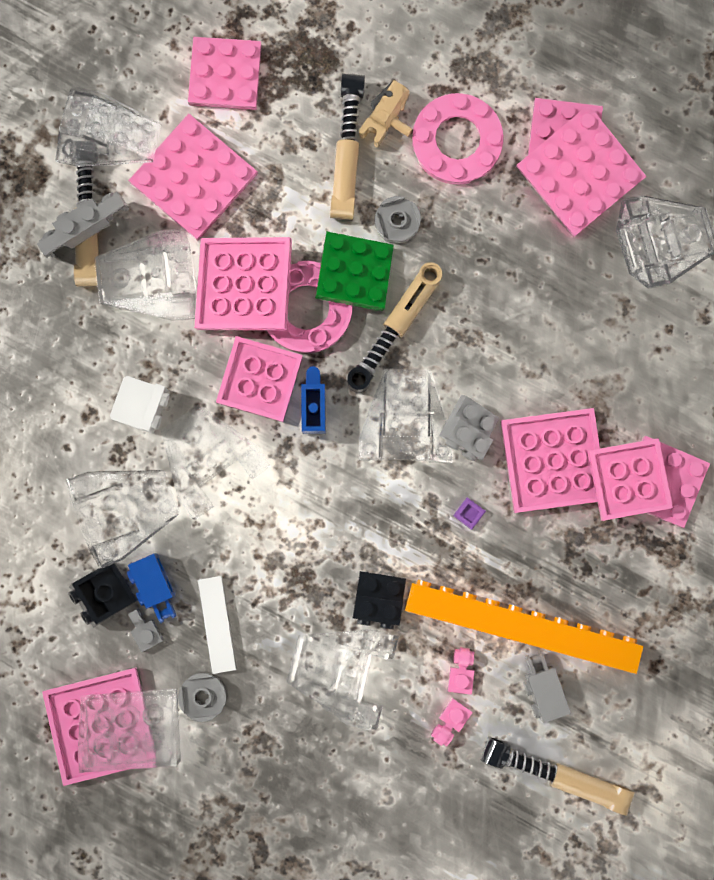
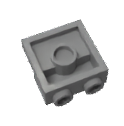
(469, 429)

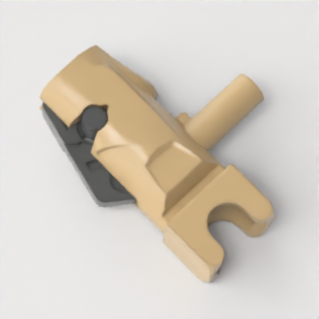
(385, 113)

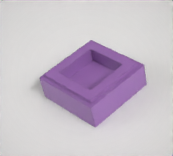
(469, 513)

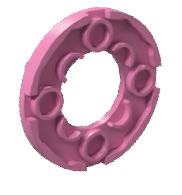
(449, 169)
(325, 335)

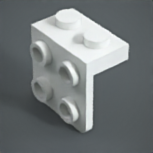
(140, 404)

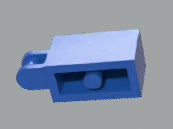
(313, 403)
(152, 585)

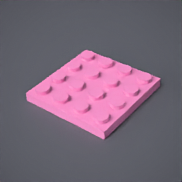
(581, 170)
(193, 177)
(243, 284)
(550, 459)
(64, 713)

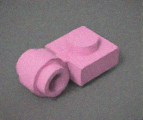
(461, 678)
(455, 717)

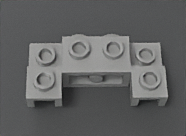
(81, 223)

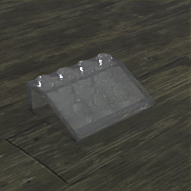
(128, 731)

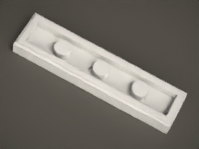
(217, 624)

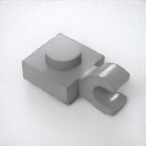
(145, 634)

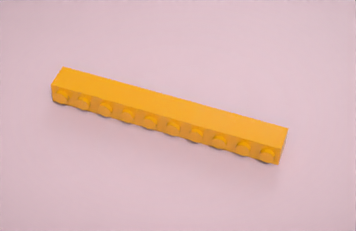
(524, 628)

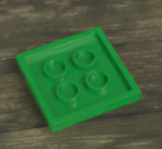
(354, 271)

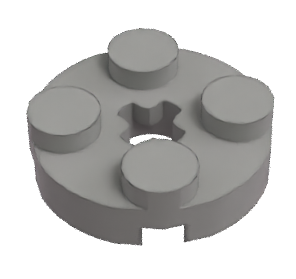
(391, 231)
(213, 705)

